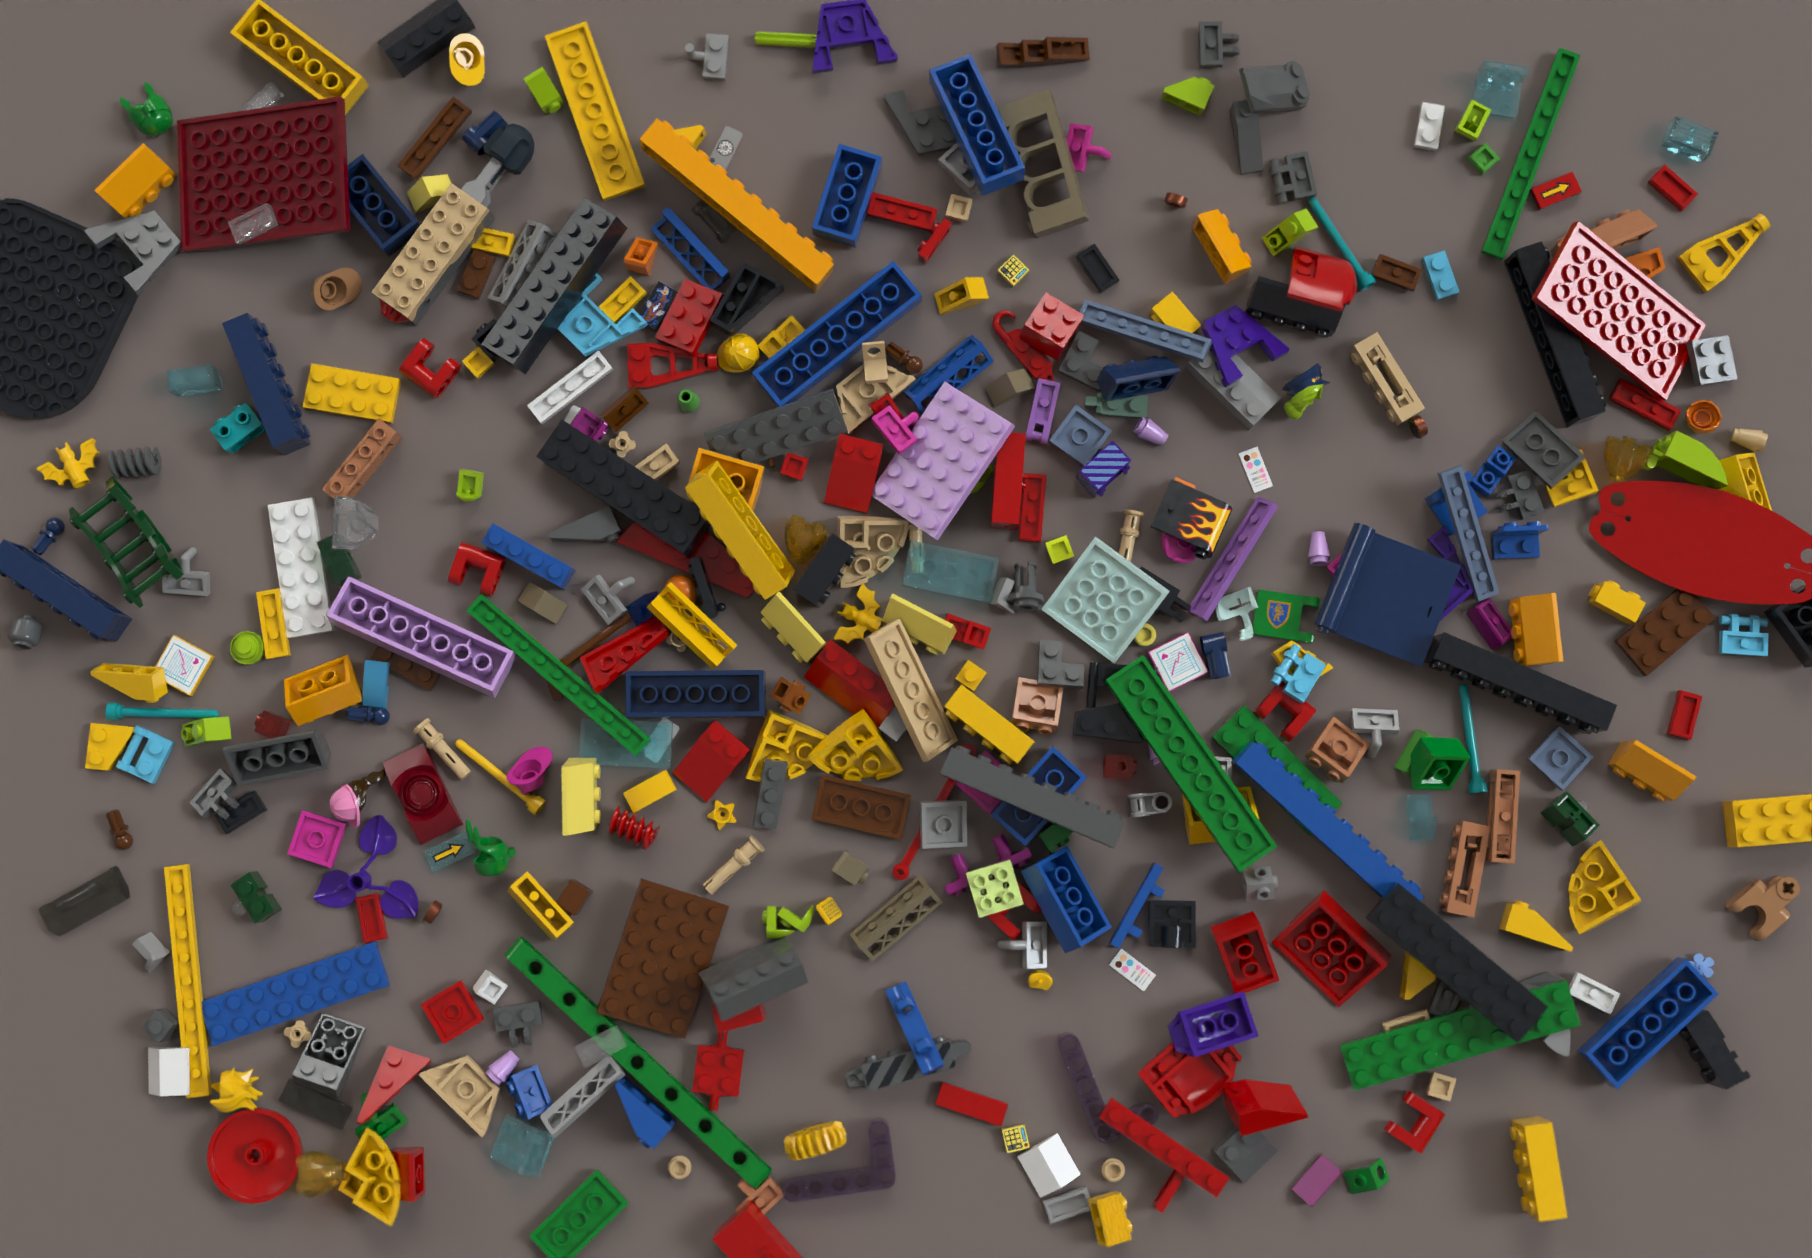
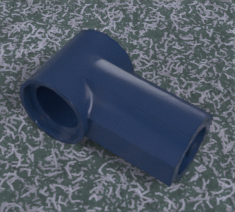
(478, 135)
(1215, 649)

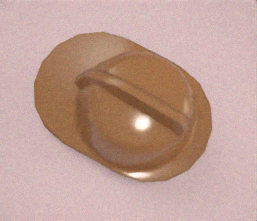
(336, 288)

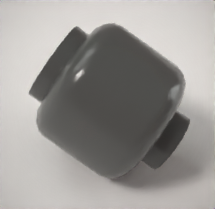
(25, 632)

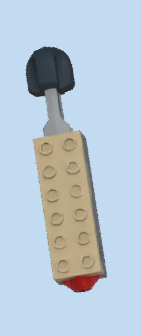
(450, 231)

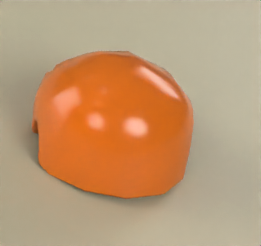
(1703, 417)
(685, 585)

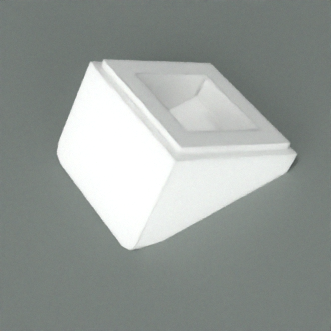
(489, 987)

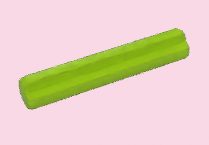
(785, 39)

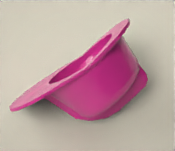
(530, 769)

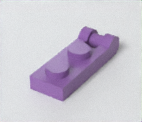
(1042, 410)

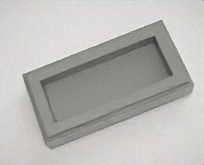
(1067, 1204)

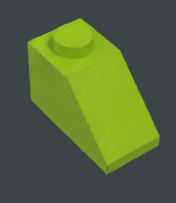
(544, 91)
(1189, 94)

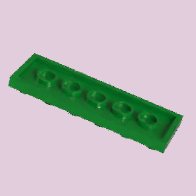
(1247, 727)

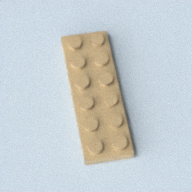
(911, 689)

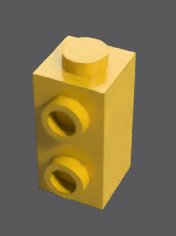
(1616, 602)

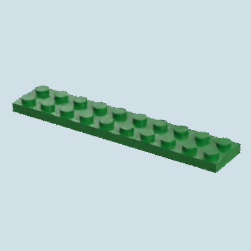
(1190, 764)
(1448, 1039)

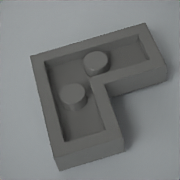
(1077, 363)
(1054, 672)

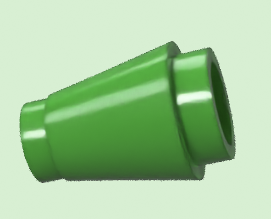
(690, 405)

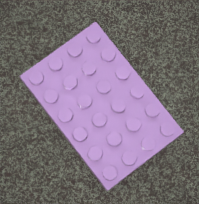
(951, 454)

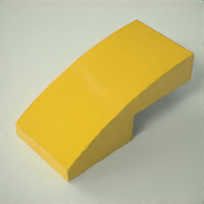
(781, 336)
(649, 791)

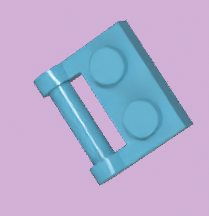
(152, 758)

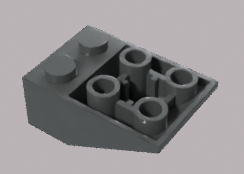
(329, 1056)

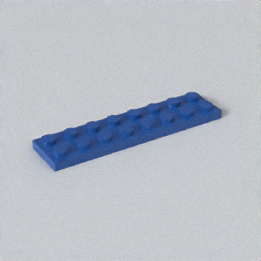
(294, 993)

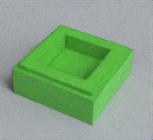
(1483, 158)

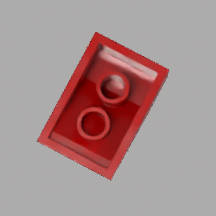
(853, 473)
(711, 760)
(1244, 953)
(1261, 1105)

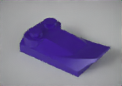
(1212, 1025)

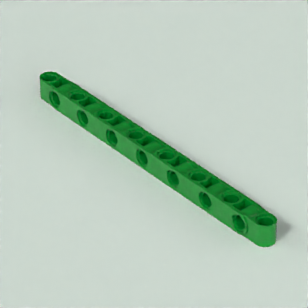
(651, 1075)

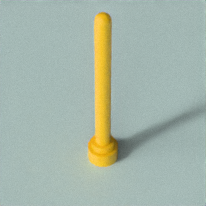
(533, 802)

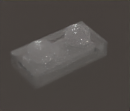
(253, 223)
(600, 1046)

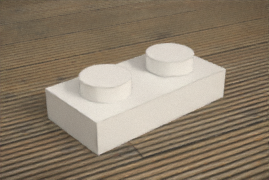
(1429, 126)
(1593, 993)

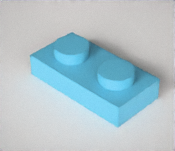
(1440, 275)

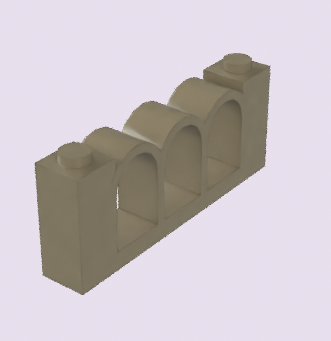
(1062, 214)

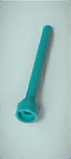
(1364, 279)
(115, 711)
(1476, 783)

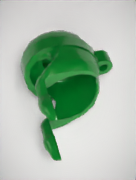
(152, 117)
(494, 852)

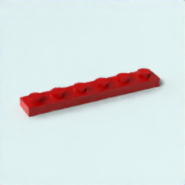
(1164, 1147)

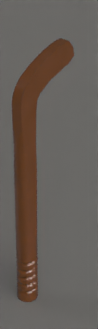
(584, 648)

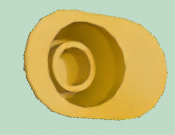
(466, 59)

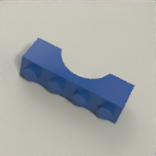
(528, 556)

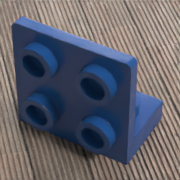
(1439, 507)
(1517, 541)

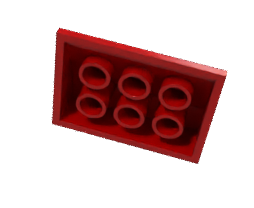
(1332, 948)

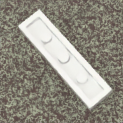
(570, 387)

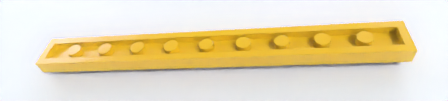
(187, 976)

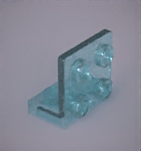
(1500, 87)
(522, 1146)

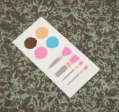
(1255, 469)
(1132, 969)

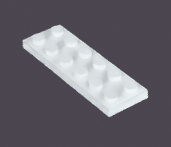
(300, 567)

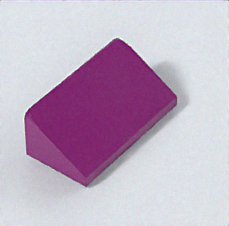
(1490, 623)
(1316, 1180)

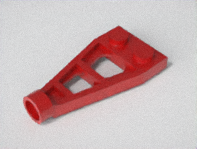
(641, 370)

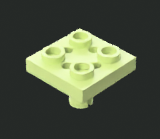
(979, 879)

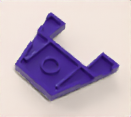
(848, 25)
(1234, 333)
(1462, 587)

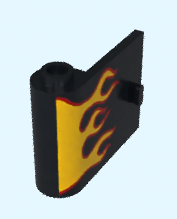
(1193, 519)

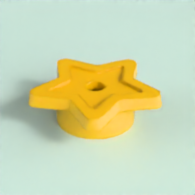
(716, 814)

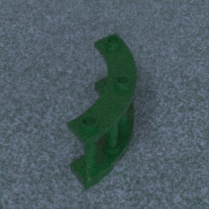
(148, 533)

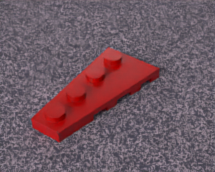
(618, 655)

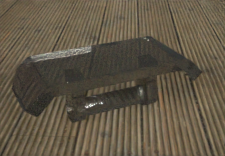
(85, 902)

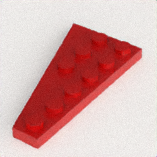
(719, 565)

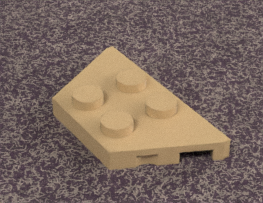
(856, 394)
(465, 1090)

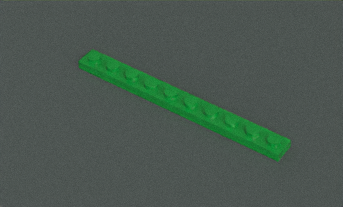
(1530, 154)
(559, 675)

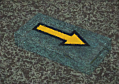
(449, 852)

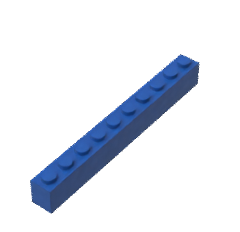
(1320, 820)

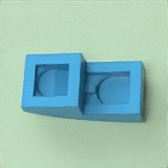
(375, 683)

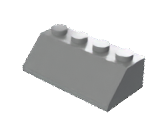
(1246, 399)

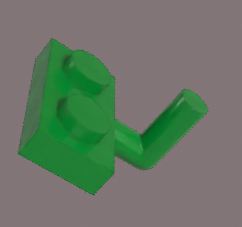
(384, 1122)

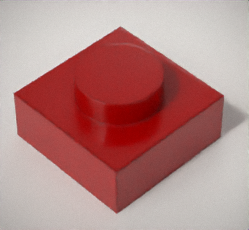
(794, 466)

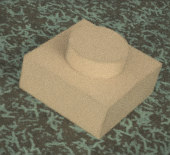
(959, 208)
(1440, 1086)

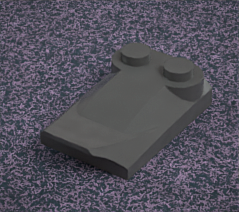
(1275, 87)

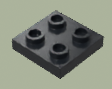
(1172, 924)

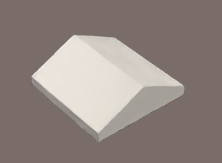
(168, 1071)
(1049, 1165)

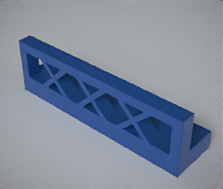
(694, 243)
(947, 368)

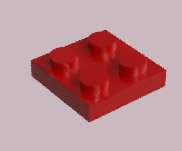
(452, 1011)

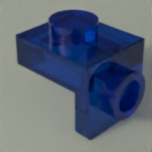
(639, 610)

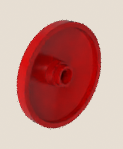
(254, 1155)

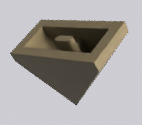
(1009, 386)
(543, 602)

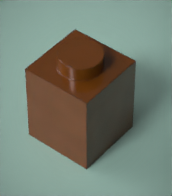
(574, 897)

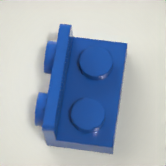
(528, 1092)

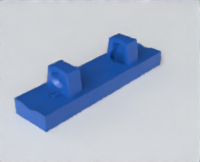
(1146, 887)
(915, 1028)

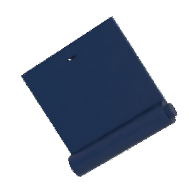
(1386, 595)

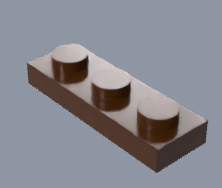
(407, 668)

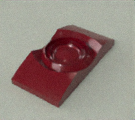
(422, 793)

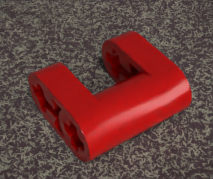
(423, 377)
(481, 559)
(1300, 712)
(1003, 923)
(1424, 1126)

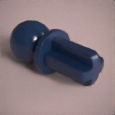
(53, 527)
(379, 715)

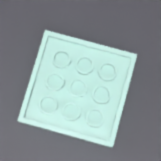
(1105, 600)

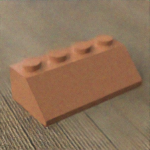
(1620, 232)

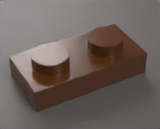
(1396, 272)
(476, 274)
(624, 408)

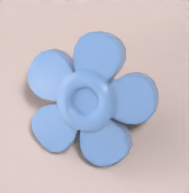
(1703, 964)

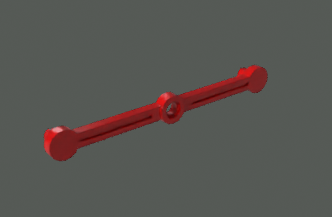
(901, 870)

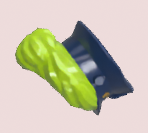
(1304, 390)

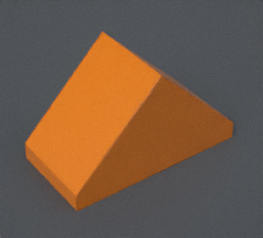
(641, 256)

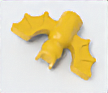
(73, 469)
(864, 619)

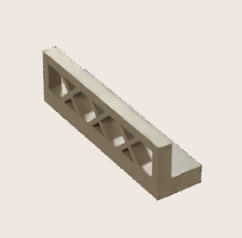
(893, 915)

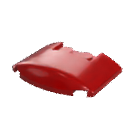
(1321, 279)
(1188, 1082)

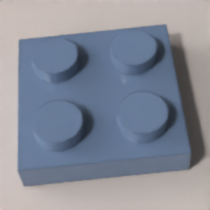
(1080, 436)
(1560, 758)

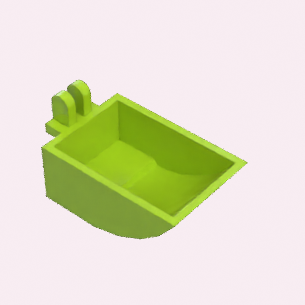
(1687, 460)

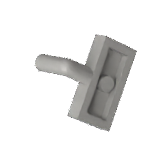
(714, 57)
(191, 582)
(605, 598)
(1374, 722)
(1032, 944)

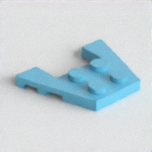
(592, 329)

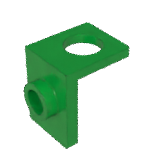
(1366, 1178)

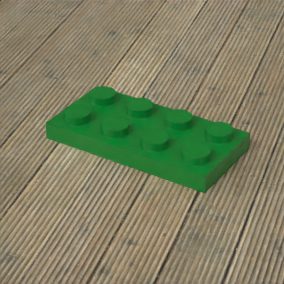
(579, 1217)

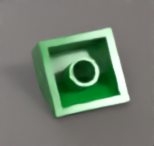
(1437, 763)

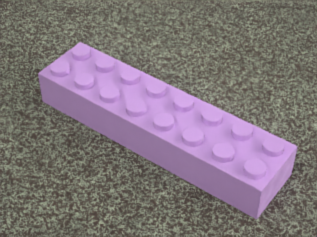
(421, 637)

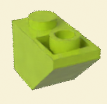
(1290, 231)
(206, 731)

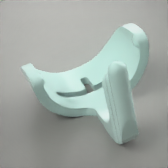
(1223, 610)

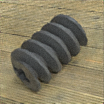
(135, 463)

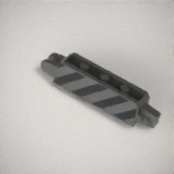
(902, 1065)

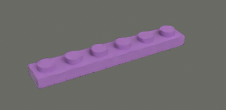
(1232, 558)

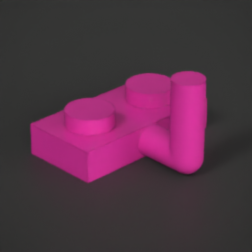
(1079, 145)
(895, 429)

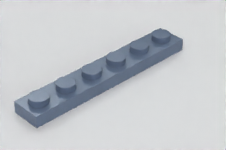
(1145, 331)
(1468, 532)

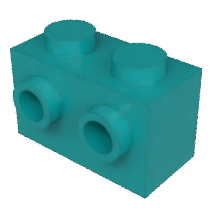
(238, 428)

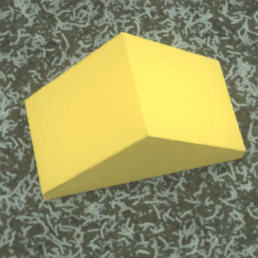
(428, 191)

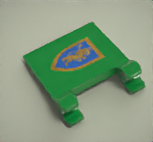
(1280, 615)

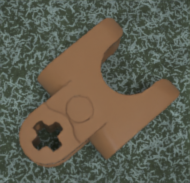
(1768, 901)

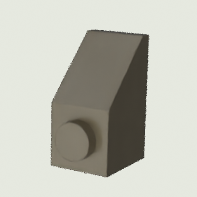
(851, 868)

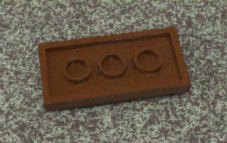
(1664, 630)
(861, 807)

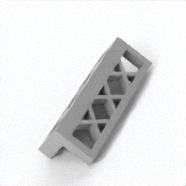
(523, 265)
(582, 1095)

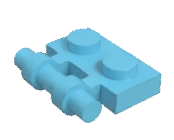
(1743, 643)
(1304, 676)

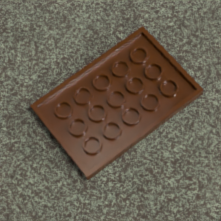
(660, 958)

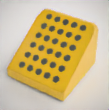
(829, 910)

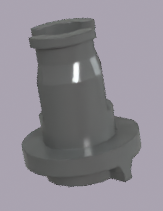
(1026, 597)

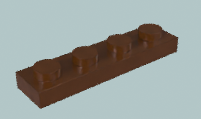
(434, 138)

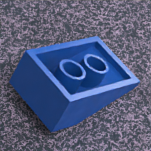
(646, 1116)

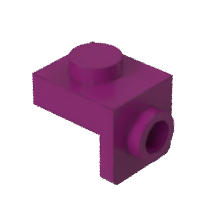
(589, 424)

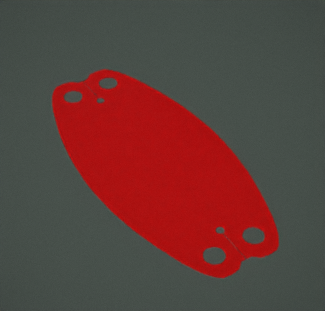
(1705, 541)

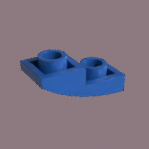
(1492, 471)

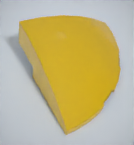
(783, 740)
(856, 751)
(1598, 890)
(373, 1178)

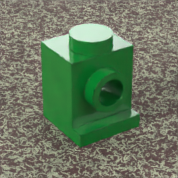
(1054, 836)

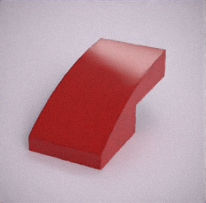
(969, 631)

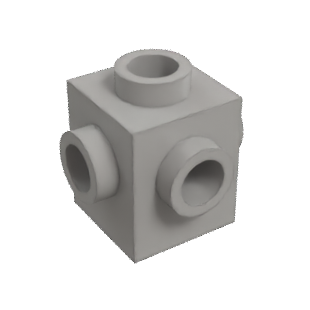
(1259, 883)

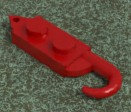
(1031, 358)

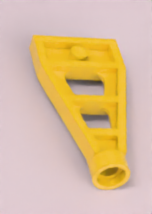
(1700, 265)

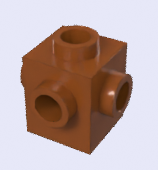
(790, 695)

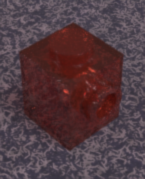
(272, 724)
(1119, 766)

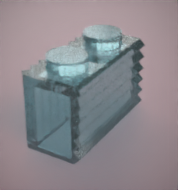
(1689, 139)
(194, 380)

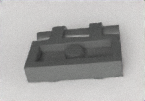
(1300, 177)

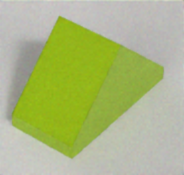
(1472, 120)

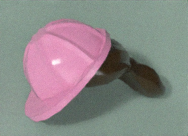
(351, 798)

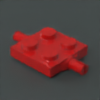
(718, 1070)

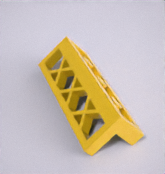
(690, 628)

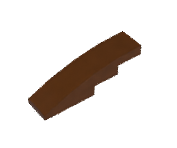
(1043, 52)

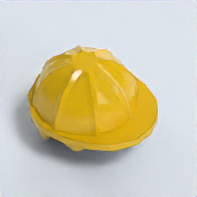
(738, 353)

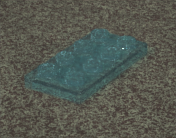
(950, 571)
(601, 745)

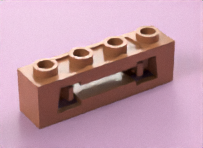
(363, 461)
(1502, 815)
(1465, 901)

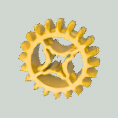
(815, 1140)

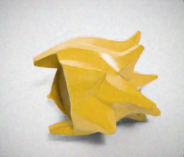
(235, 1091)

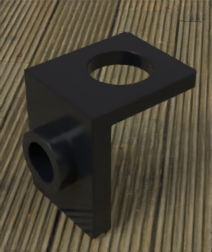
(482, 333)

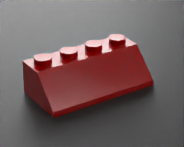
(850, 683)

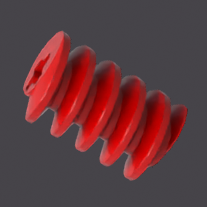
(632, 829)

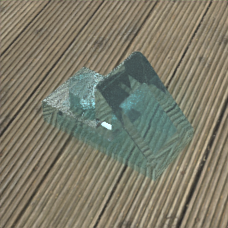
(1420, 817)

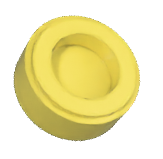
(1145, 636)

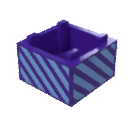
(1103, 469)

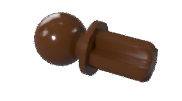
(912, 364)
(122, 839)

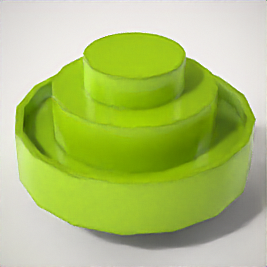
(247, 648)

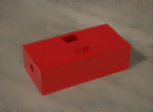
(1008, 483)
(752, 1236)

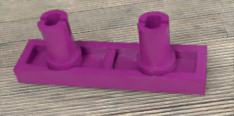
(1004, 853)

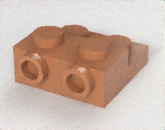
(1036, 707)
(1336, 750)

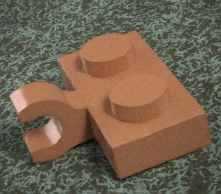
(763, 1197)

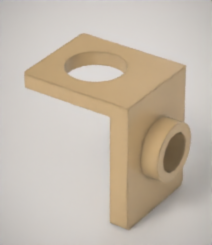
(875, 364)

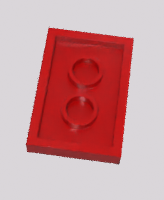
(689, 317)

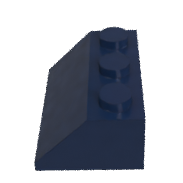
(1137, 377)

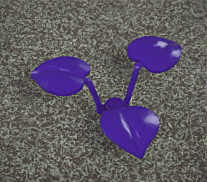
(340, 889)

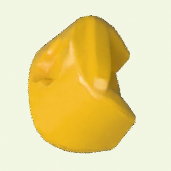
(1040, 979)

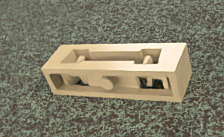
(1367, 353)

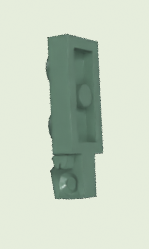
(1129, 407)

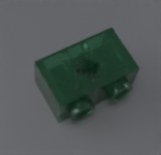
(338, 561)

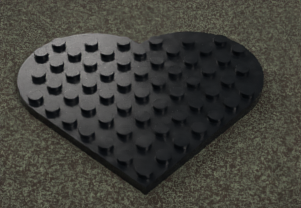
(57, 309)

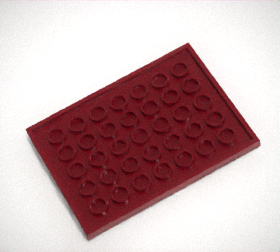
(261, 156)

